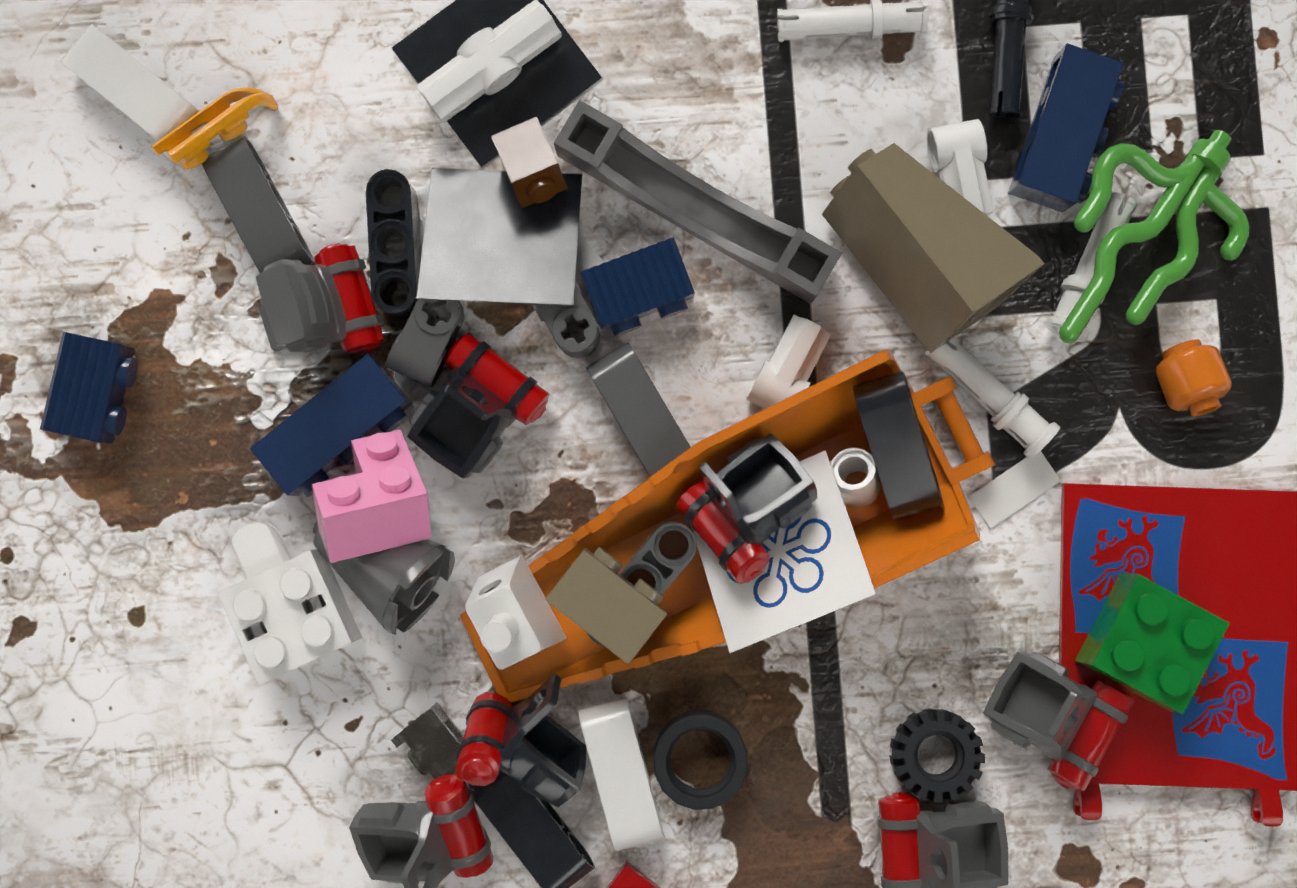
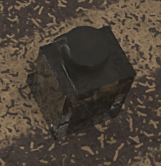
(432, 742)

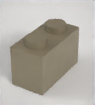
(608, 604)

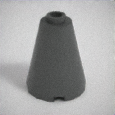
(395, 581)

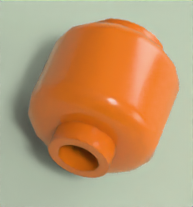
(1193, 377)

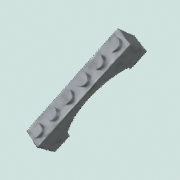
(739, 231)

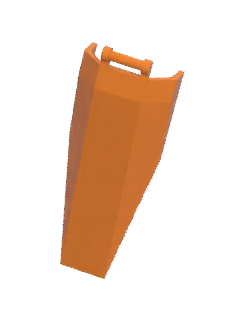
(805, 424)

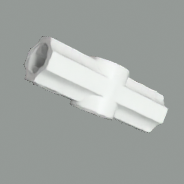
(489, 60)

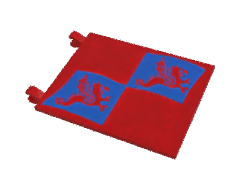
(1232, 559)

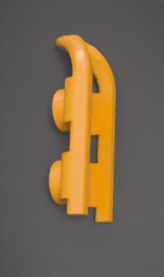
(220, 120)

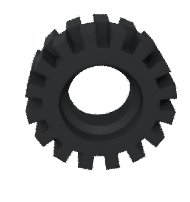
(965, 765)

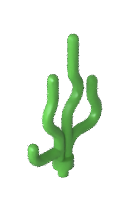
(1186, 190)

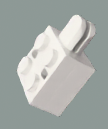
(280, 605)

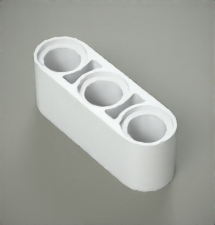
(127, 83)
(621, 774)

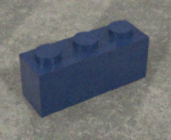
(1067, 128)
(322, 429)

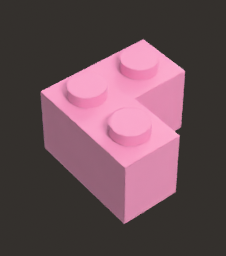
(377, 505)

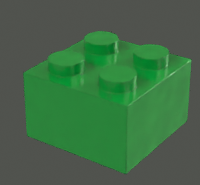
(1152, 642)

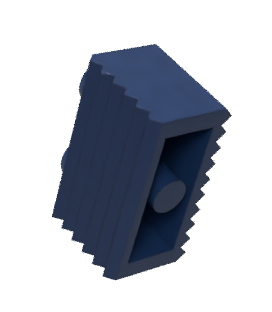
(638, 286)
(89, 388)

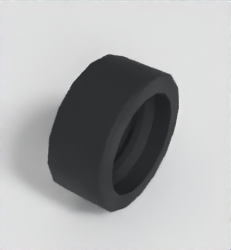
(704, 797)

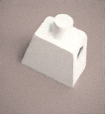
(513, 616)

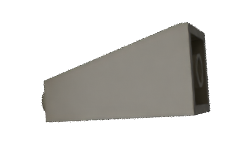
(926, 245)

